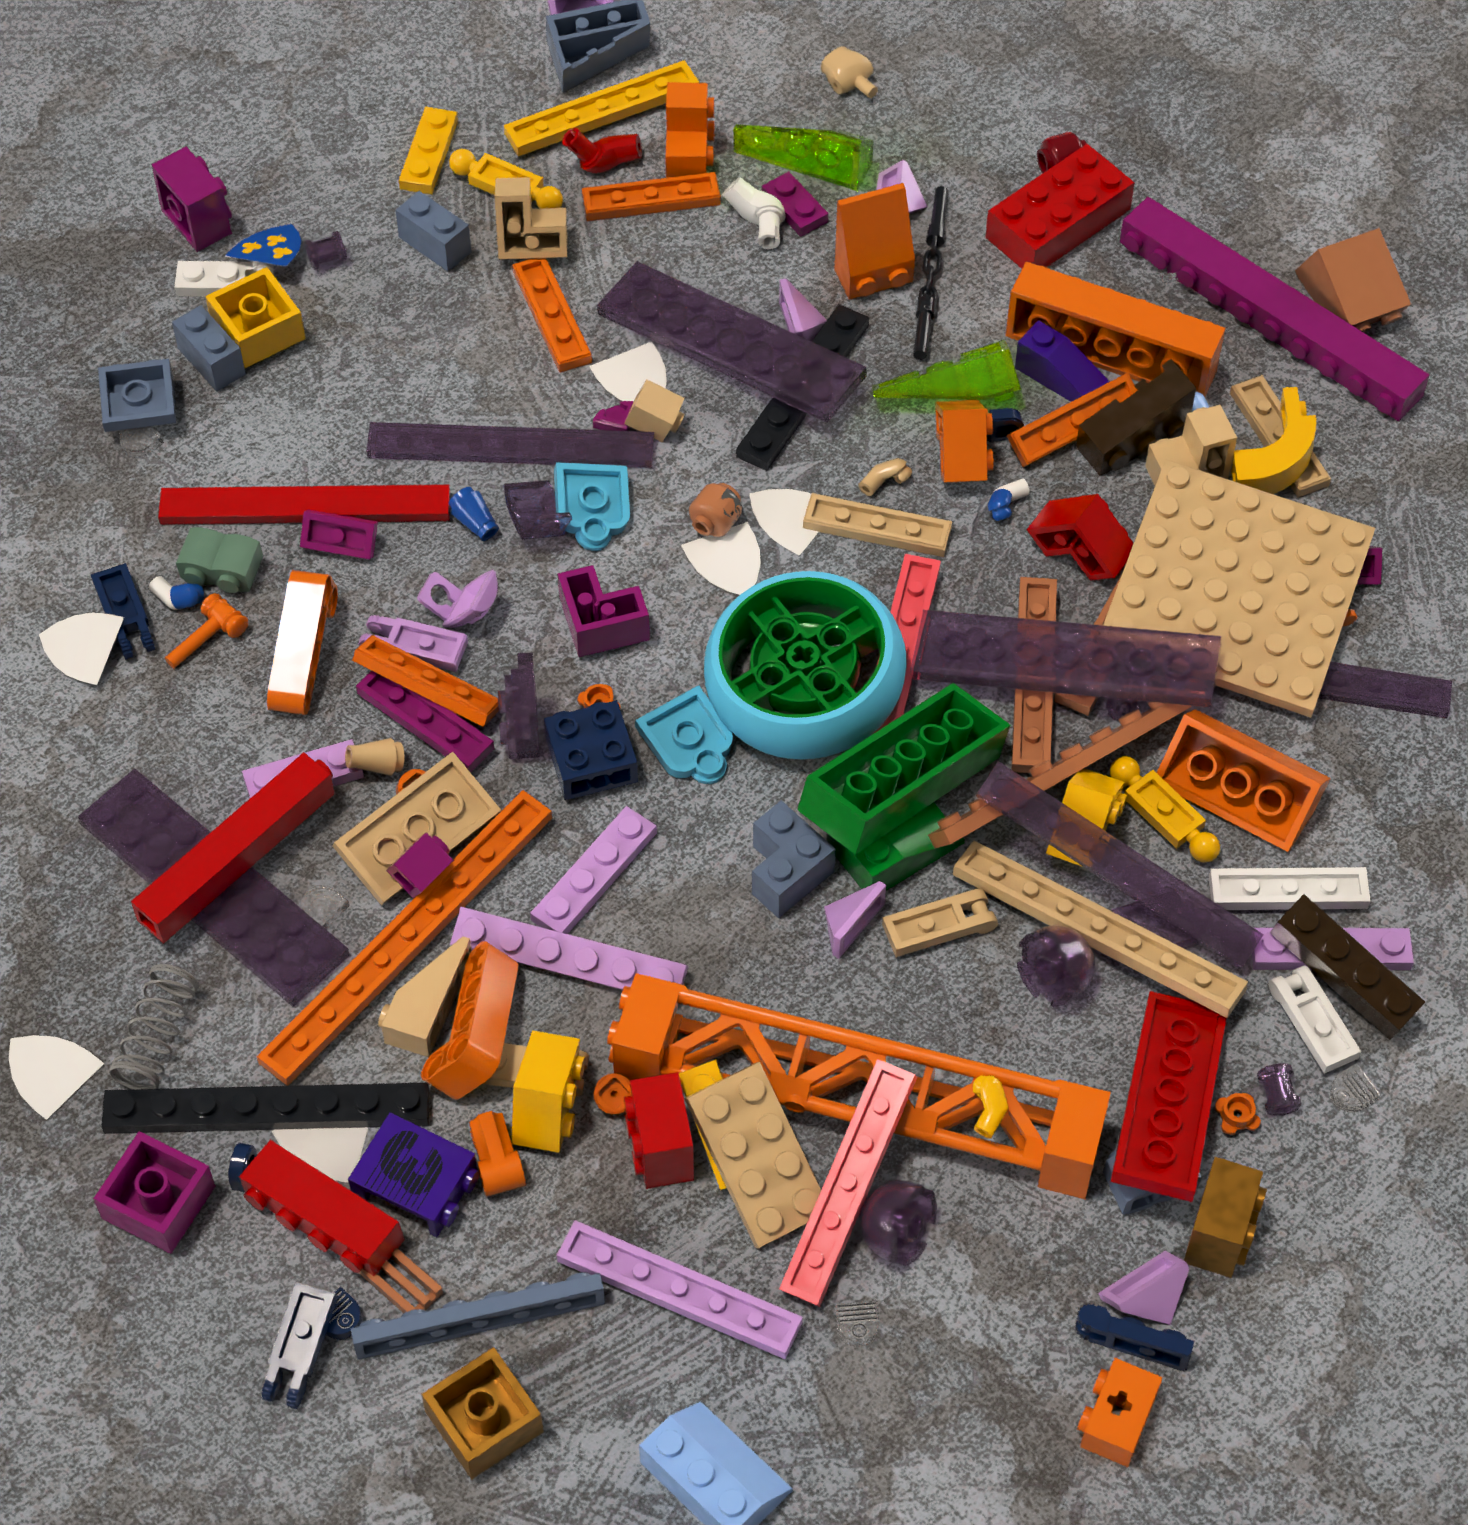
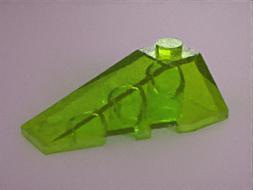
(819, 153)
(978, 375)

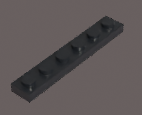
(781, 420)

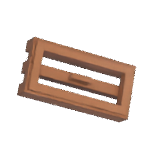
(414, 1271)

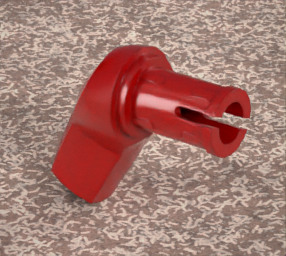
(604, 153)

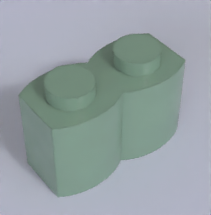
(219, 559)

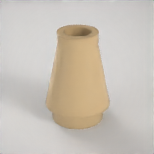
(377, 756)

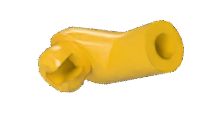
(994, 1102)

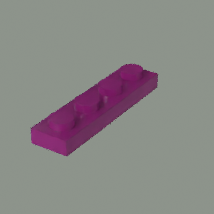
(427, 720)

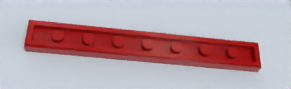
(288, 503)

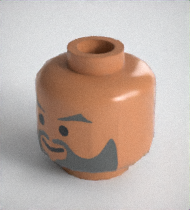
(716, 509)

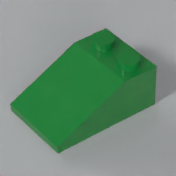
(896, 853)

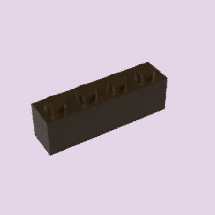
(1347, 967)

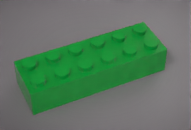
(903, 768)

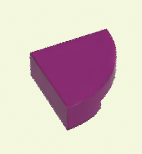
(613, 417)

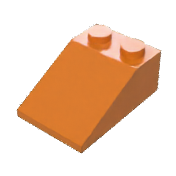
(874, 242)

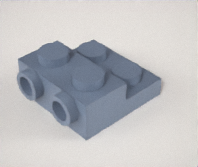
(137, 395)

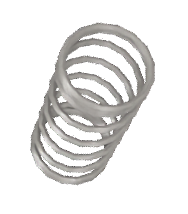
(183, 992)

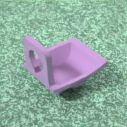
(467, 604)

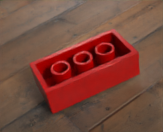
(1060, 209)

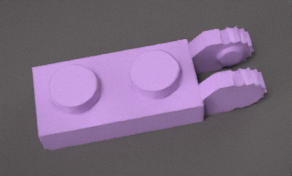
(429, 643)

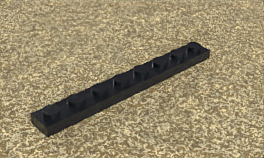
(263, 1107)

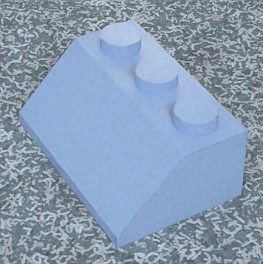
(711, 1469)

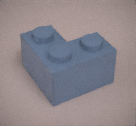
(794, 861)

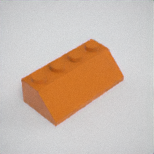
(1241, 779)

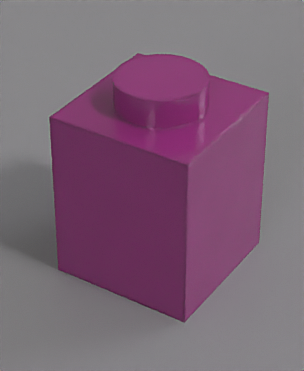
(420, 864)

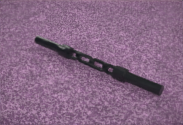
(926, 304)

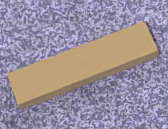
(1263, 413)
(877, 525)

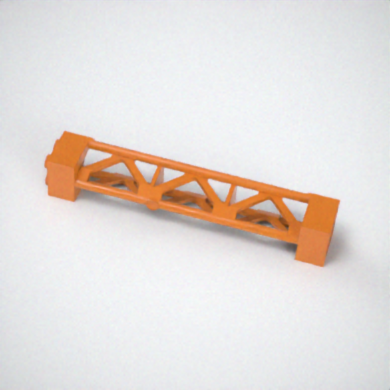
(648, 1046)

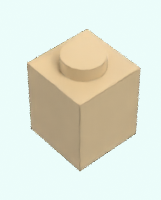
(655, 411)

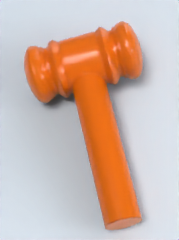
(220, 616)

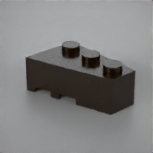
(1127, 428)

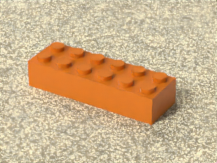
(1115, 328)

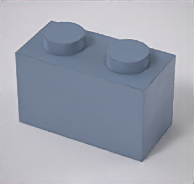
(433, 231)
(208, 348)

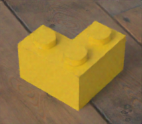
(1094, 798)
(546, 1091)

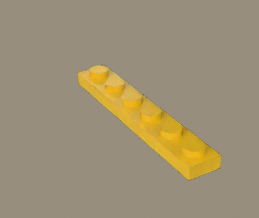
(595, 109)

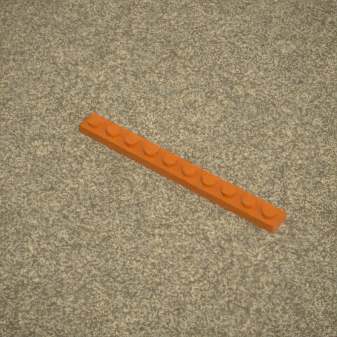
(403, 938)

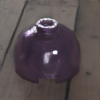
(1056, 964)
(897, 1219)

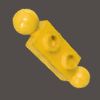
(486, 170)
(1165, 809)

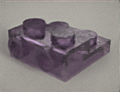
(520, 706)

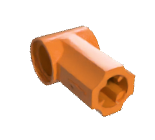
(498, 1162)

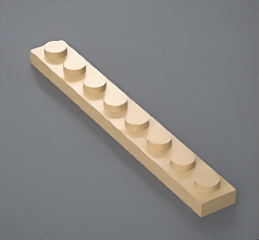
(1101, 928)

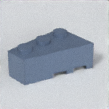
(595, 39)

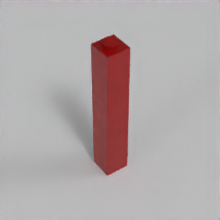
(233, 847)

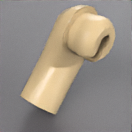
(883, 471)

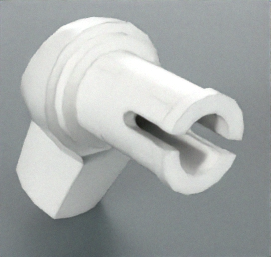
(759, 209)

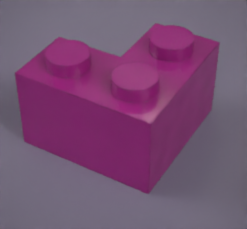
(598, 619)

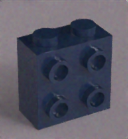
(591, 749)

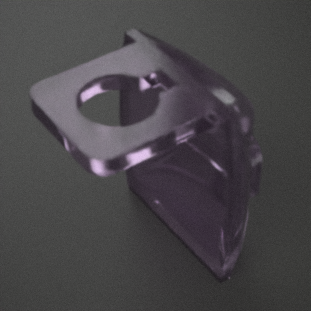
(534, 510)

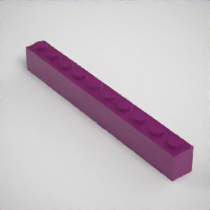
(1274, 309)

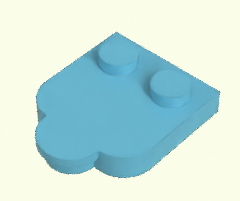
(595, 498)
(688, 737)

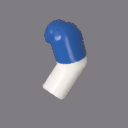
(1005, 495)
(177, 596)

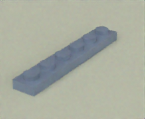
(467, 1318)

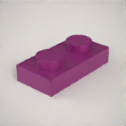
(800, 207)
(338, 534)

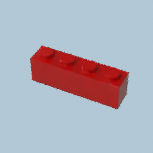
(321, 1209)

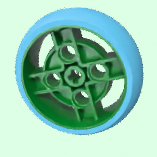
(813, 615)

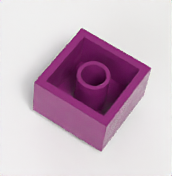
(192, 198)
(154, 1192)

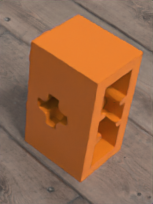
(1116, 1435)

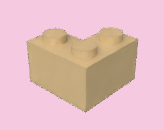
(525, 230)
(1205, 444)

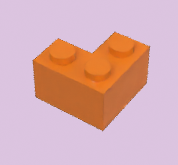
(688, 129)
(963, 440)

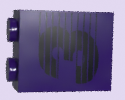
(415, 1172)

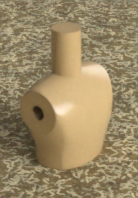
(848, 71)

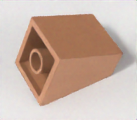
(1356, 281)

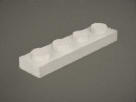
(1284, 886)

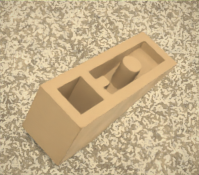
(424, 1002)

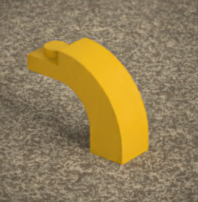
(1285, 460)

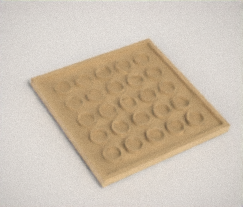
(1245, 570)

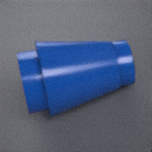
(473, 512)

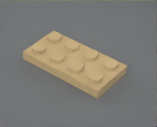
(440, 802)
(756, 1153)

